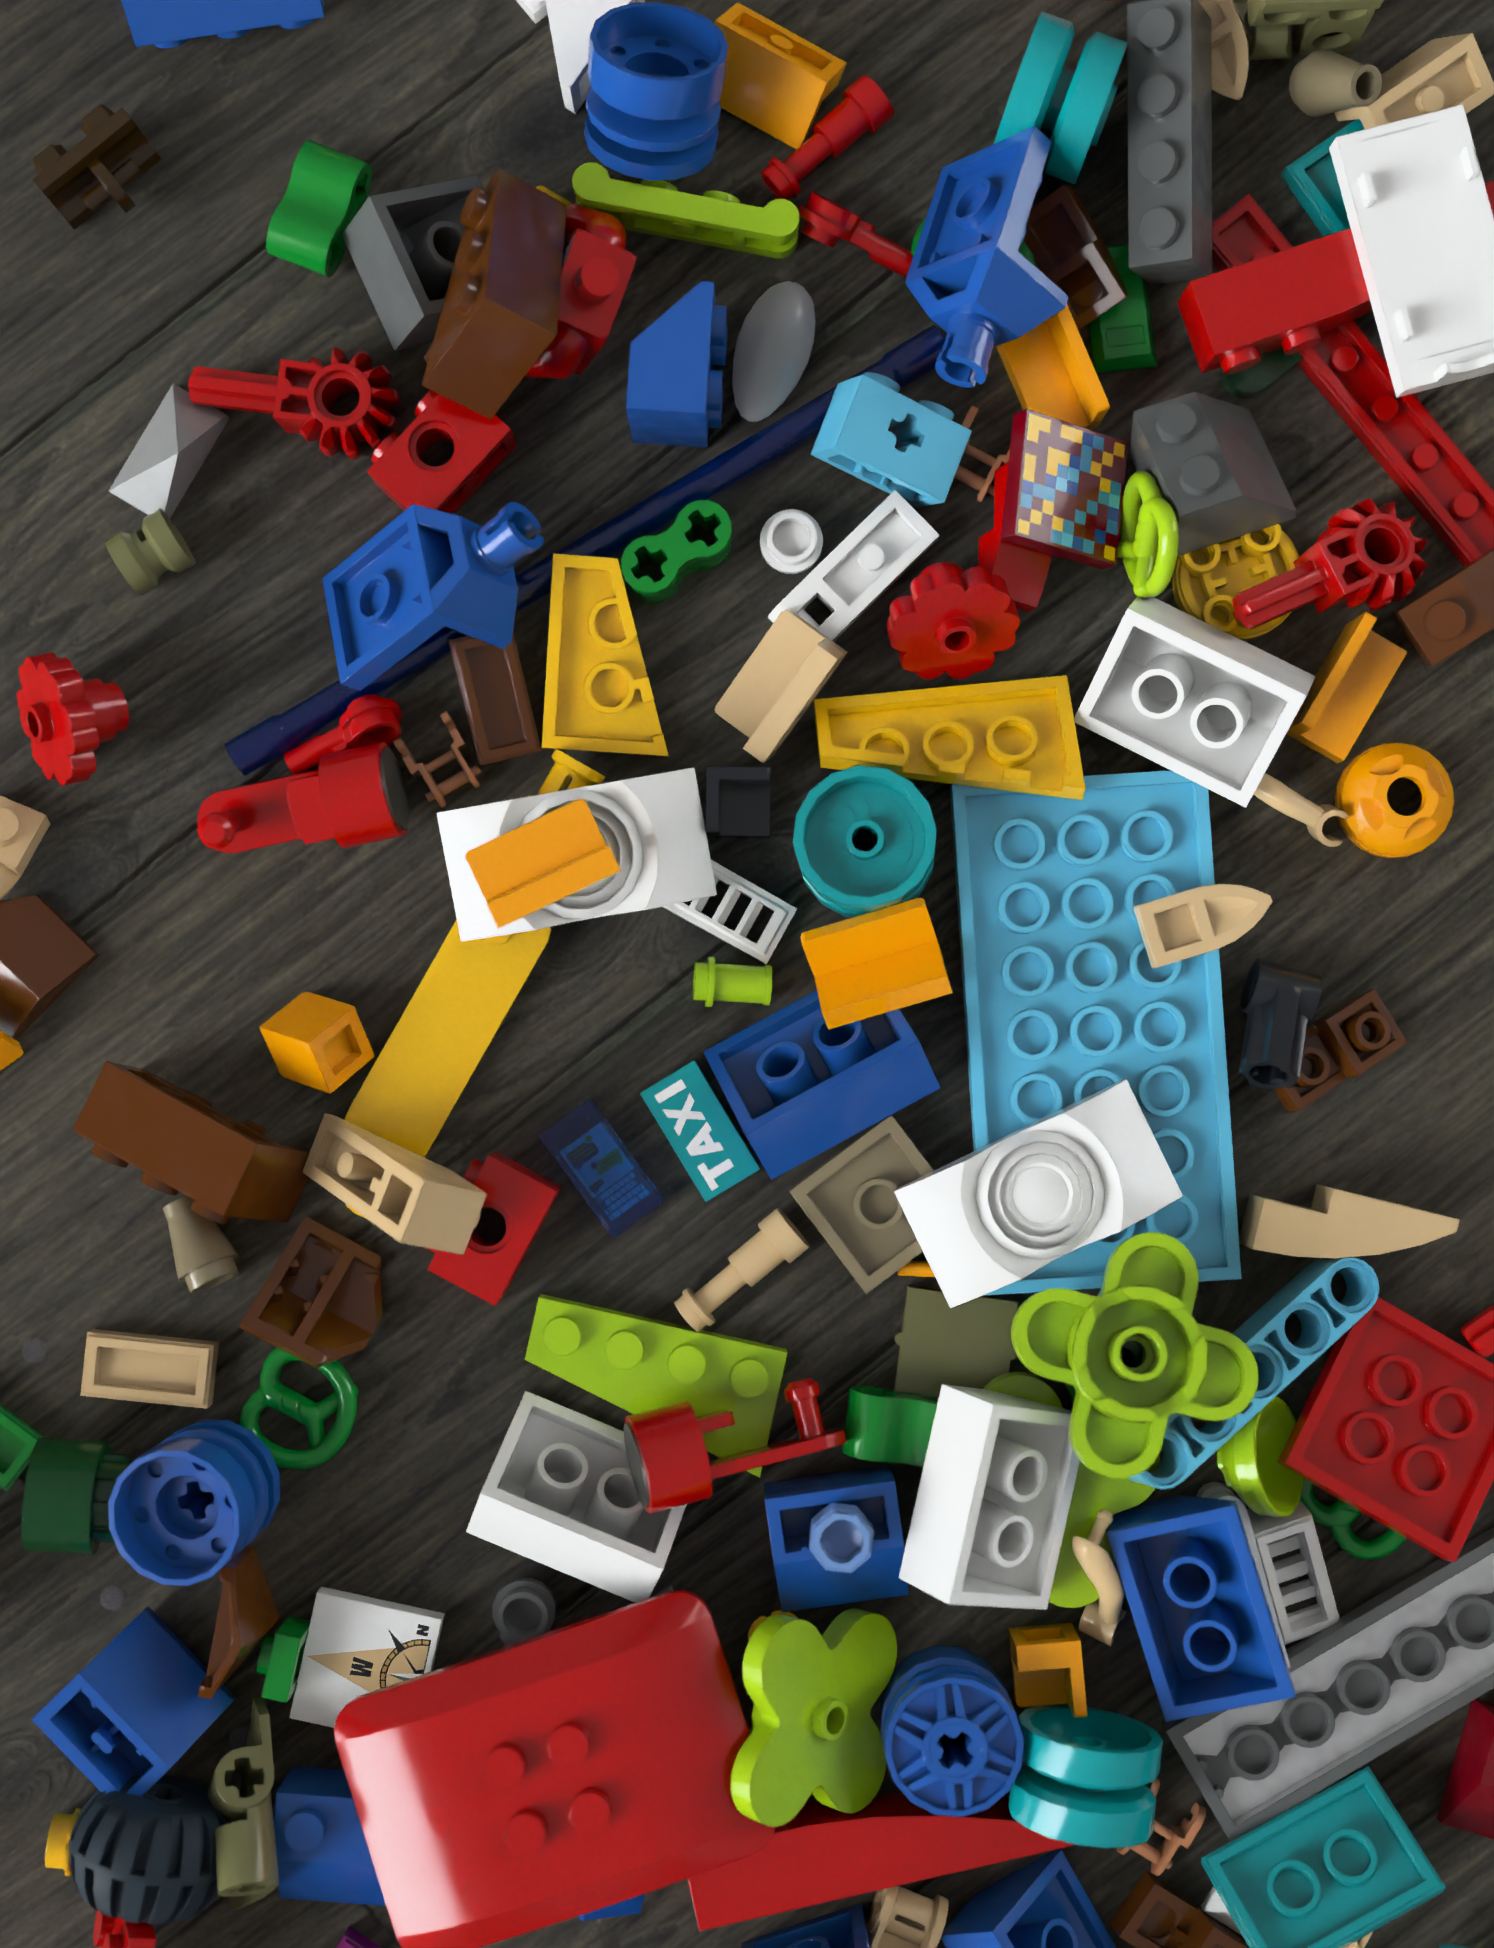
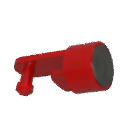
(350, 797)
(671, 1457)

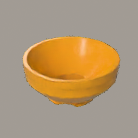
(1372, 821)

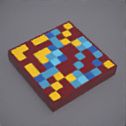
(1064, 490)

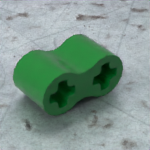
(318, 207)
(677, 552)
(888, 1425)

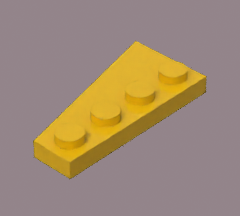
(967, 735)

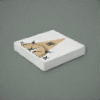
(358, 1648)

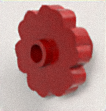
(952, 621)
(67, 716)

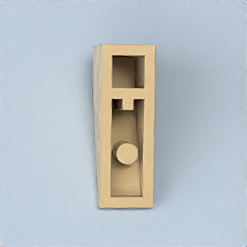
(394, 1187)

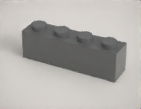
(1169, 140)

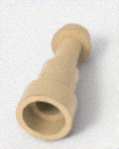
(750, 1263)

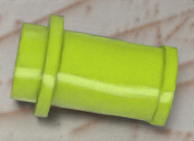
(731, 983)

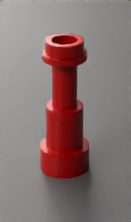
(861, 111)

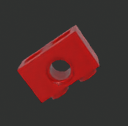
(478, 451)
(524, 1202)

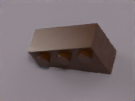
(499, 294)
(190, 1147)

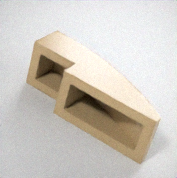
(1339, 1226)

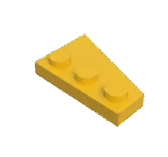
(595, 665)

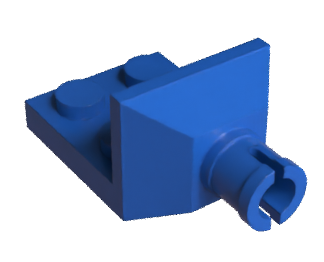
(969, 257)
(423, 576)

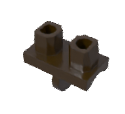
(96, 167)

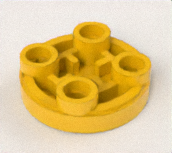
(1212, 576)

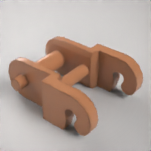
(971, 479)
(438, 791)
(1174, 1837)

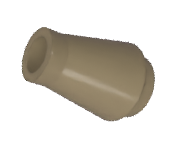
(1331, 83)
(199, 1248)

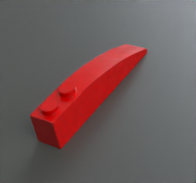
(1276, 302)
(842, 1855)

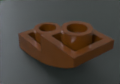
(1342, 1047)

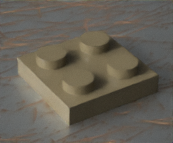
(856, 1205)

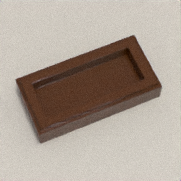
(494, 699)

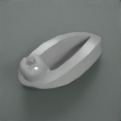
(772, 350)

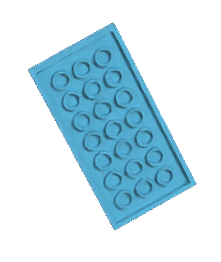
(1070, 1000)

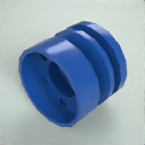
(654, 90)
(194, 1501)
(950, 1694)

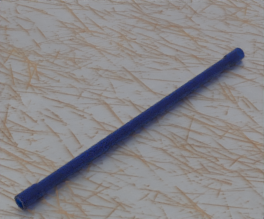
(283, 731)

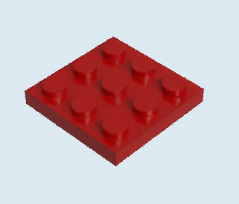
(1401, 1429)

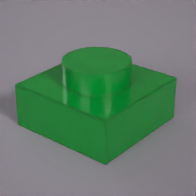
(282, 1659)

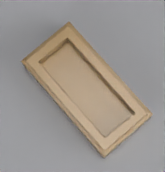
(149, 1368)

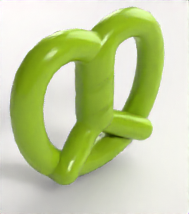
(1147, 533)

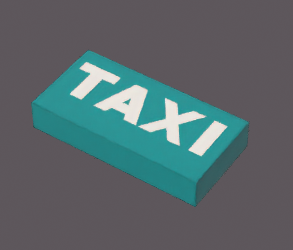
(700, 1131)

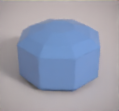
(841, 1537)

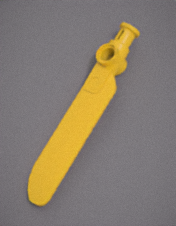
(452, 1019)

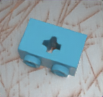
(859, 440)

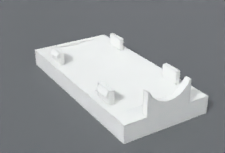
(1423, 245)

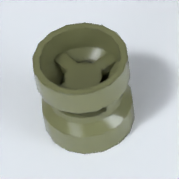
(150, 552)

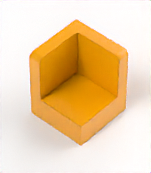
(317, 1041)
(1048, 1667)

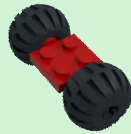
(145, 1858)

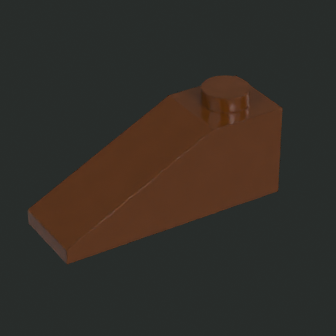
(1451, 611)

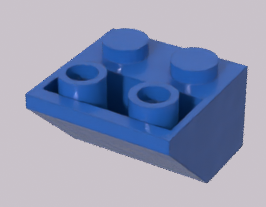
(671, 373)
(799, 1575)
(133, 1708)

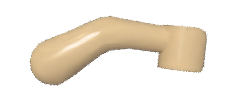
(1298, 807)
(1104, 1614)

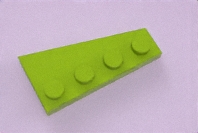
(659, 1364)

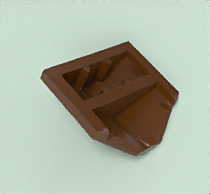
(36, 960)
(319, 1297)
(242, 1619)

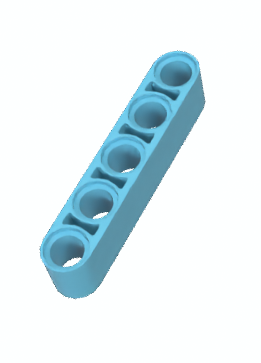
(1277, 1359)

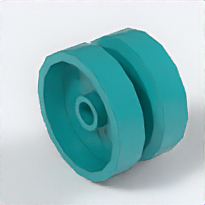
(1060, 98)
(858, 804)
(1086, 1777)

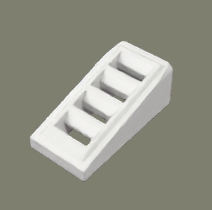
(772, 933)
(1282, 1535)

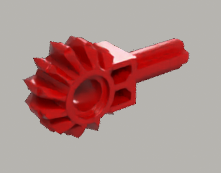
(305, 397)
(1340, 569)

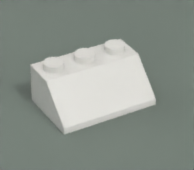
(1193, 698)
(991, 1501)
(571, 1502)

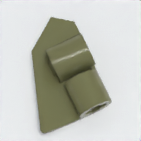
(246, 1845)

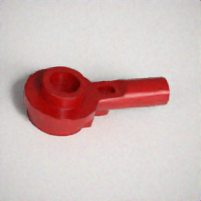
(830, 221)
(364, 722)

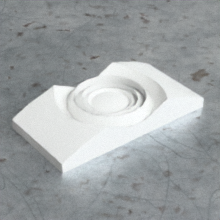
(646, 821)
(1038, 1194)

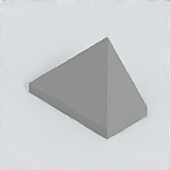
(169, 453)

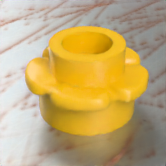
(58, 1841)

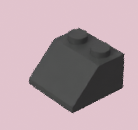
(406, 255)
(1209, 468)

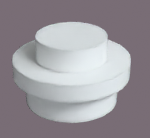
(791, 541)

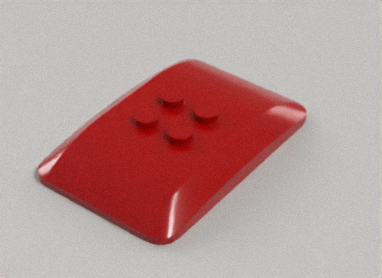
(551, 1775)

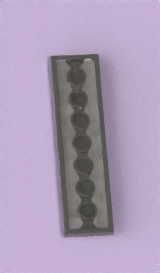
(1357, 1693)

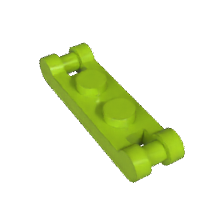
(708, 219)

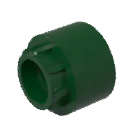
(69, 1495)

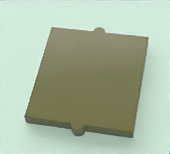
(953, 1344)

